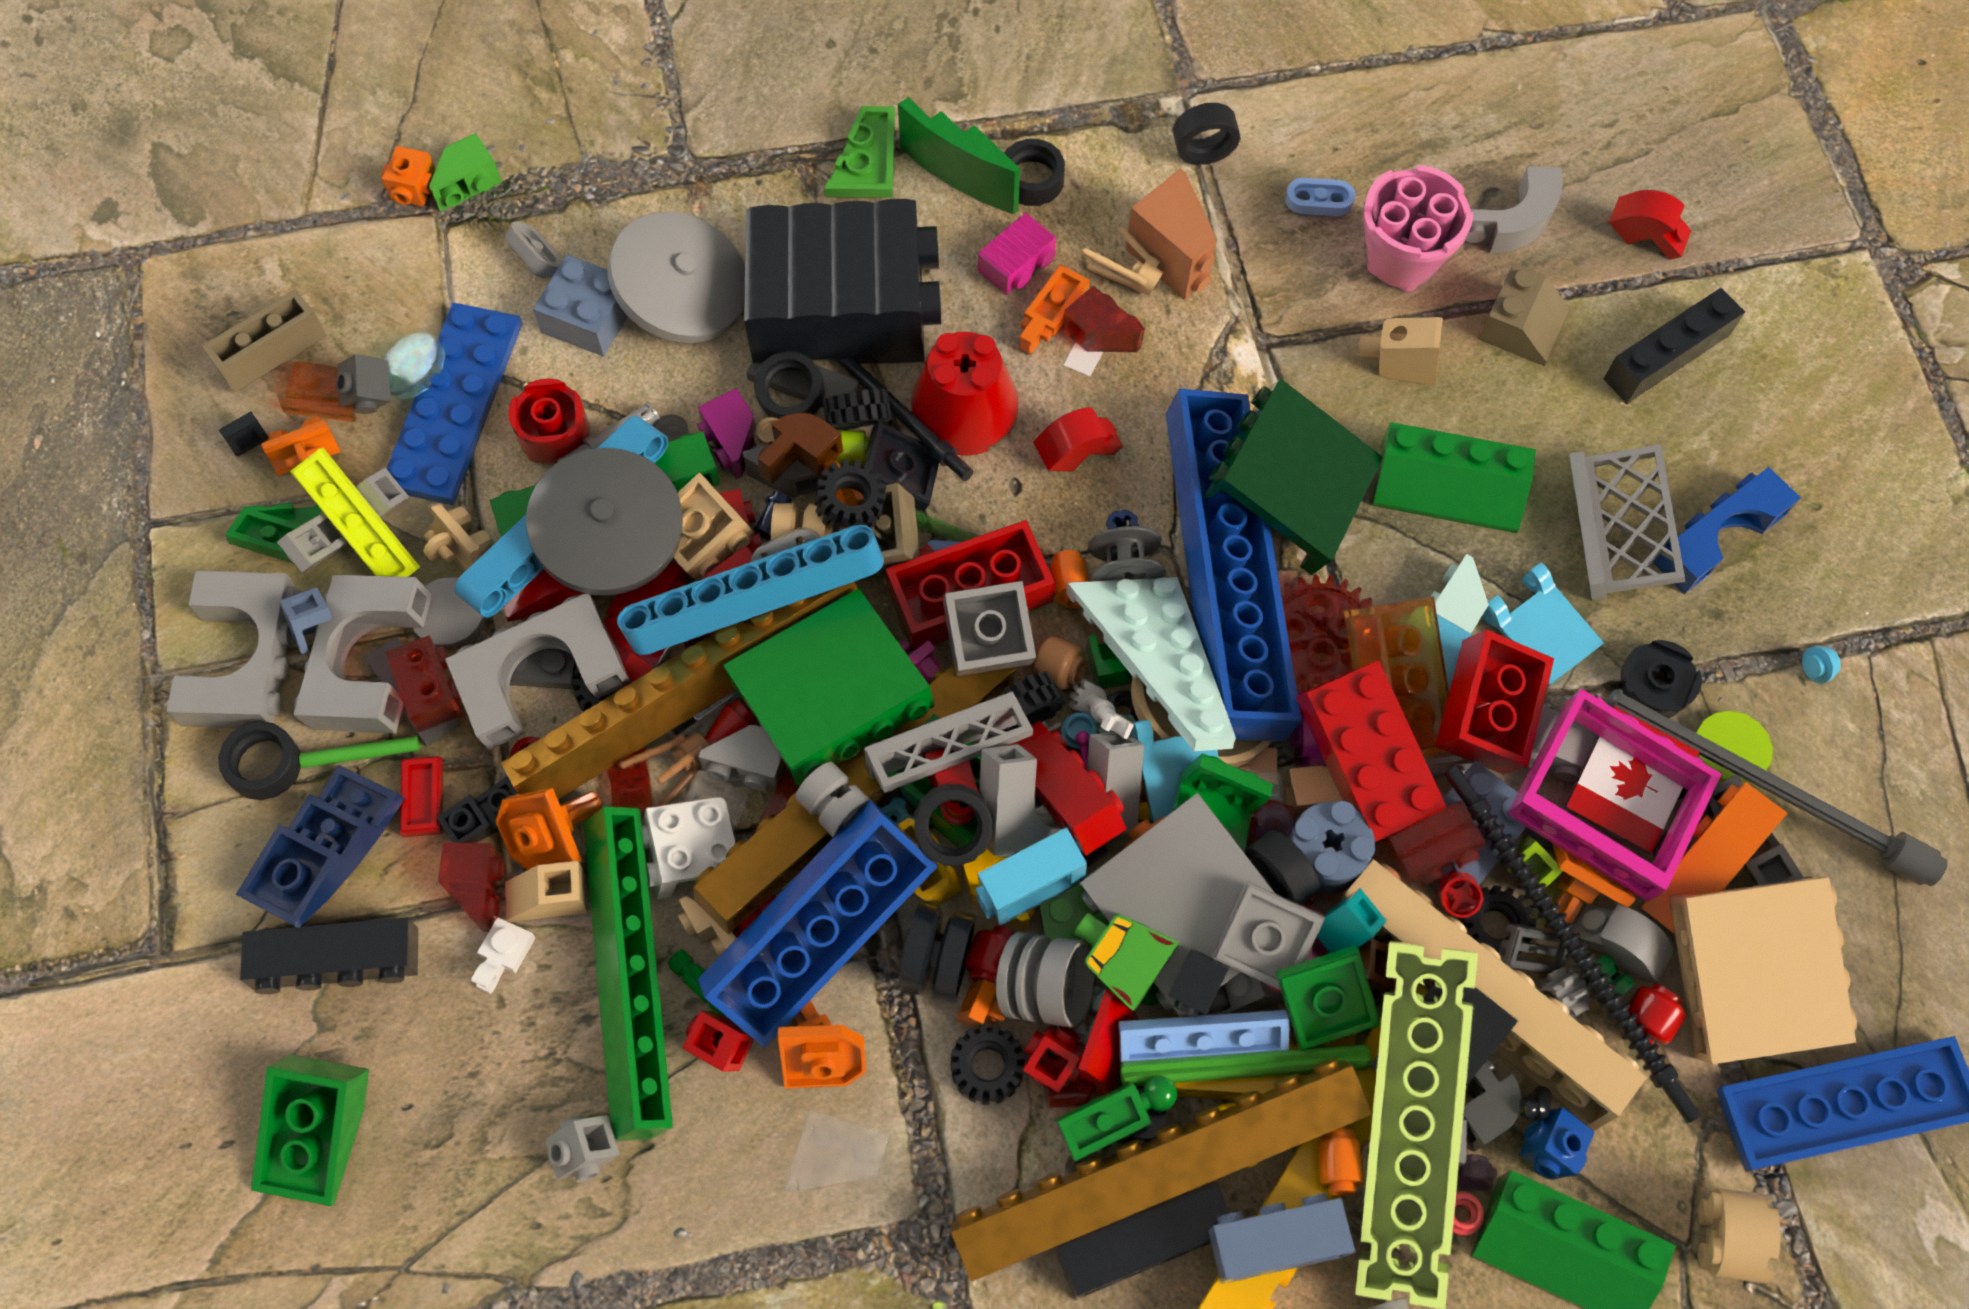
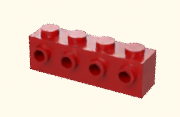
(1071, 793)

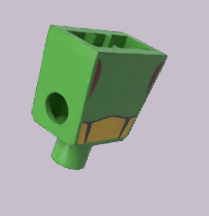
(1126, 955)

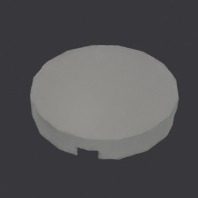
(450, 618)

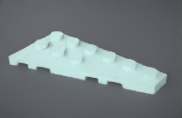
(1158, 642)

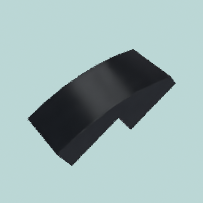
(475, 818)

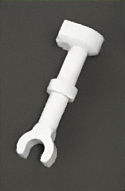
(1092, 700)

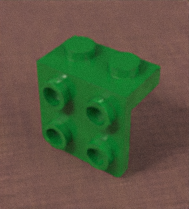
(1226, 791)

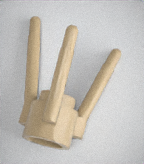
(1142, 276)

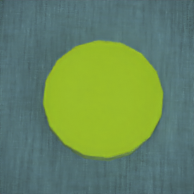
(1740, 736)

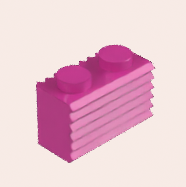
(1017, 254)

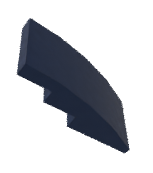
(320, 847)

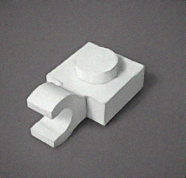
(502, 949)

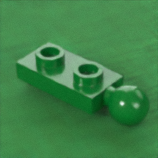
(1114, 1116)

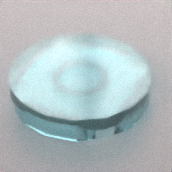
(413, 364)

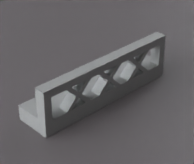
(948, 733)

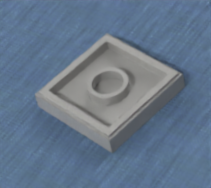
(1266, 934)

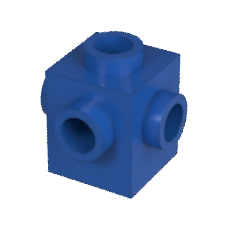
(1557, 1145)

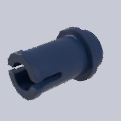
(764, 523)

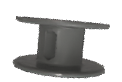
(1126, 552)

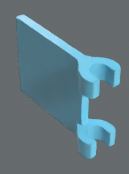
(1545, 623)
(1162, 767)

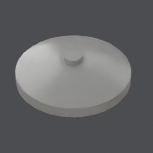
(677, 277)

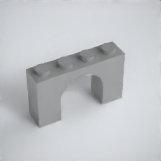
(357, 608)
(485, 669)
(254, 689)
(1009, 789)

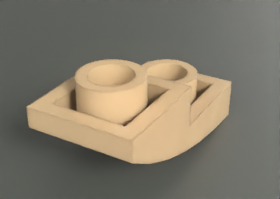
(697, 921)

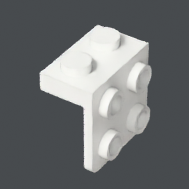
(685, 841)

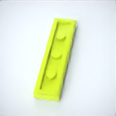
(353, 516)

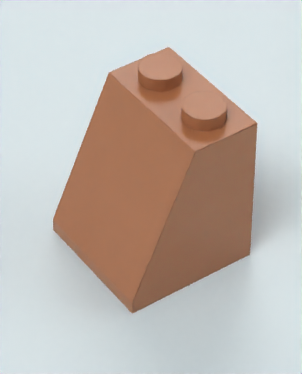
(1176, 233)

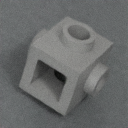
(582, 1147)

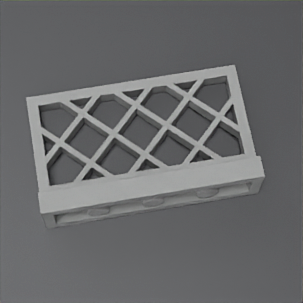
(1592, 516)

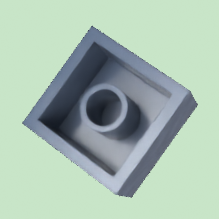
(580, 307)

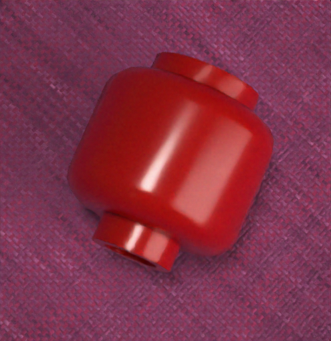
(986, 952)
(1659, 1012)

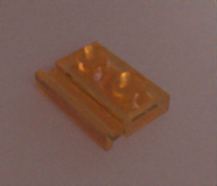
(313, 393)

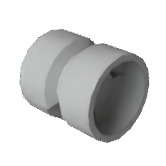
(829, 795)

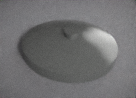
(604, 521)

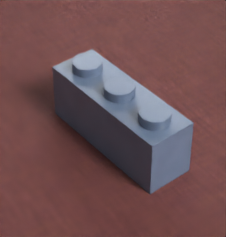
(1280, 1238)

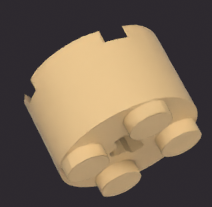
(1739, 1235)

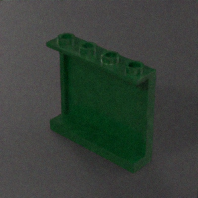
(1297, 471)

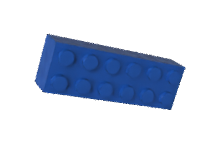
(816, 924)

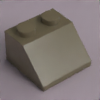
(1526, 315)

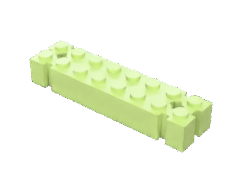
(1416, 1126)

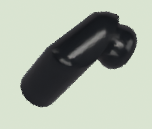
(1537, 1104)

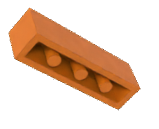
(1719, 847)

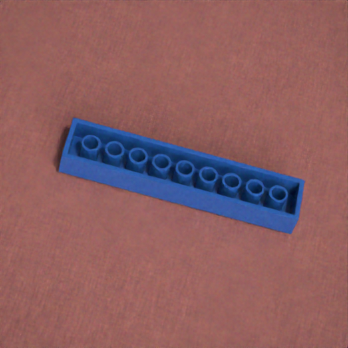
(1231, 573)

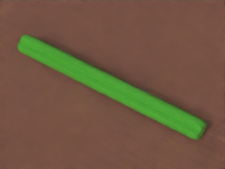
(1241, 1064)

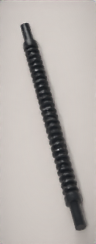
(1661, 1074)

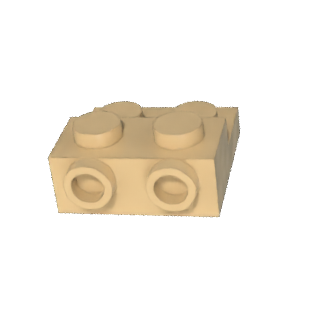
(709, 528)

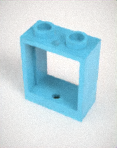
(1030, 877)

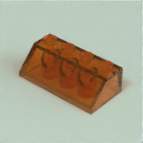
(1411, 654)

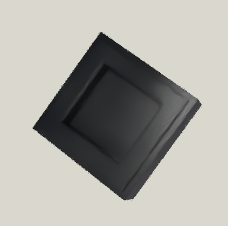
(243, 434)

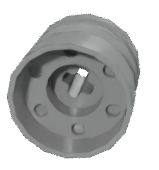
(1045, 980)

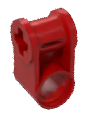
(957, 774)

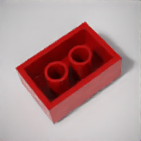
(1495, 702)

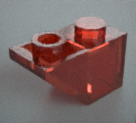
(1101, 324)
(470, 877)

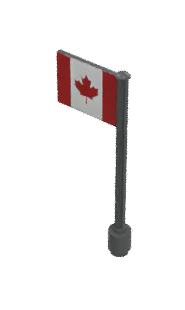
(1636, 800)

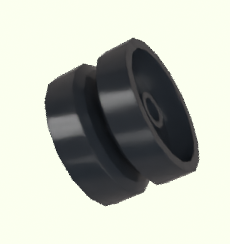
(930, 950)

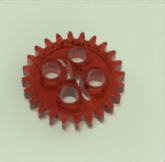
(1302, 649)

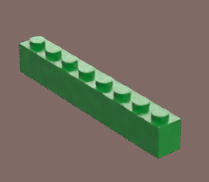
(627, 975)

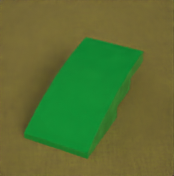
(959, 158)

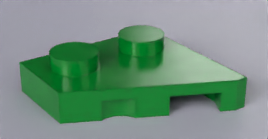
(262, 527)

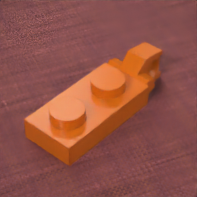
(1046, 311)

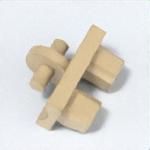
(450, 541)

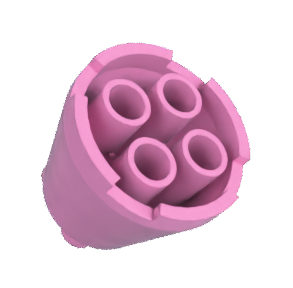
(1413, 224)

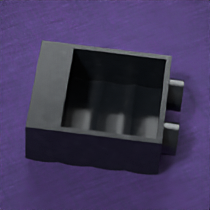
(839, 279)

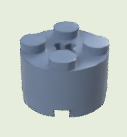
(1346, 831)

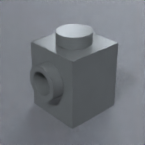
(363, 383)

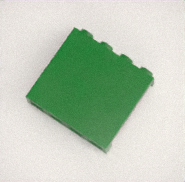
(830, 685)

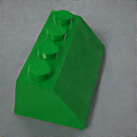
(1453, 477)
(1570, 1247)

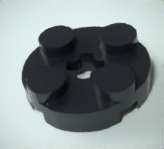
(1678, 670)

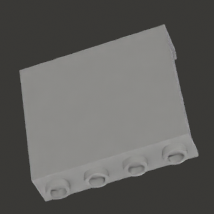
(1177, 881)

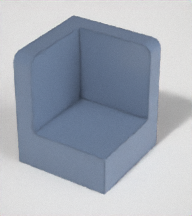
(303, 614)

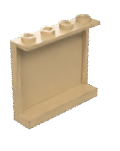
(1763, 970)

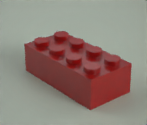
(980, 562)
(1371, 749)

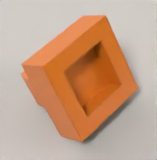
(980, 1005)

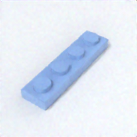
(1203, 1035)

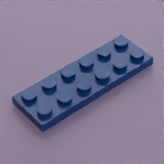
(452, 412)
(1847, 1103)

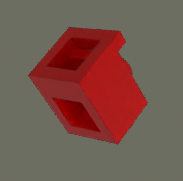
(702, 1041)

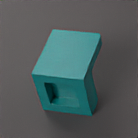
(1350, 922)

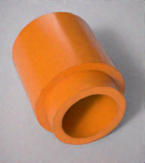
(1067, 568)
(1340, 1162)

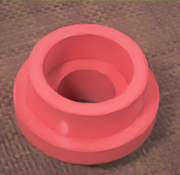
(1475, 1214)

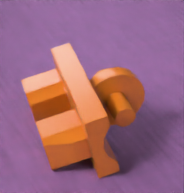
(290, 449)

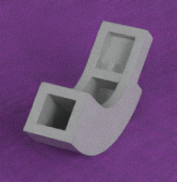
(1525, 222)
(320, 538)

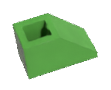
(463, 172)

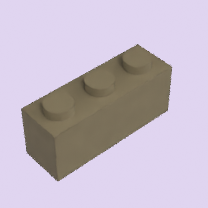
(264, 340)

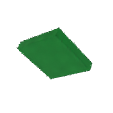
(1328, 997)

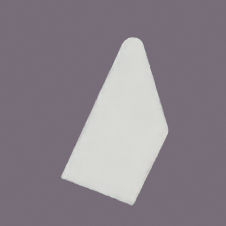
(1082, 360)

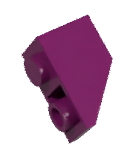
(730, 427)

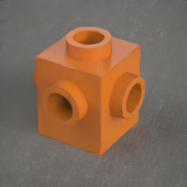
(408, 176)

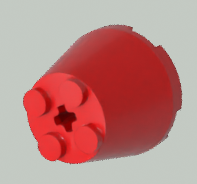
(966, 393)

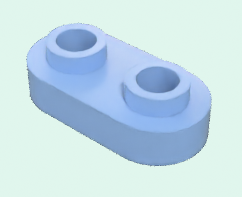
(1319, 196)

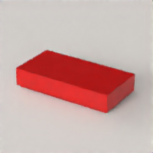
(423, 796)

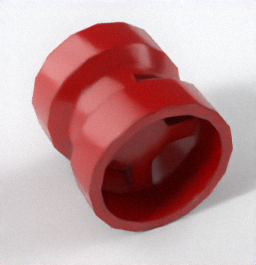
(1465, 899)

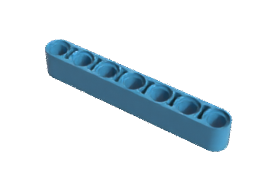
(511, 561)
(751, 589)

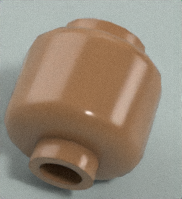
(1062, 660)

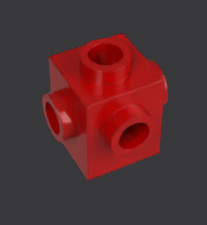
(1051, 1069)

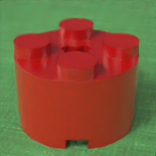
(548, 420)

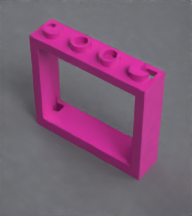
(1589, 844)

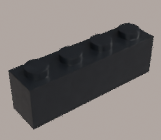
(1673, 345)
(329, 954)
(1141, 1240)

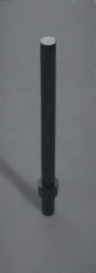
(941, 450)

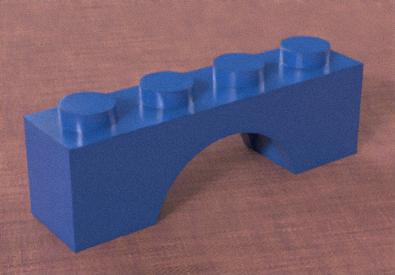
(1755, 506)

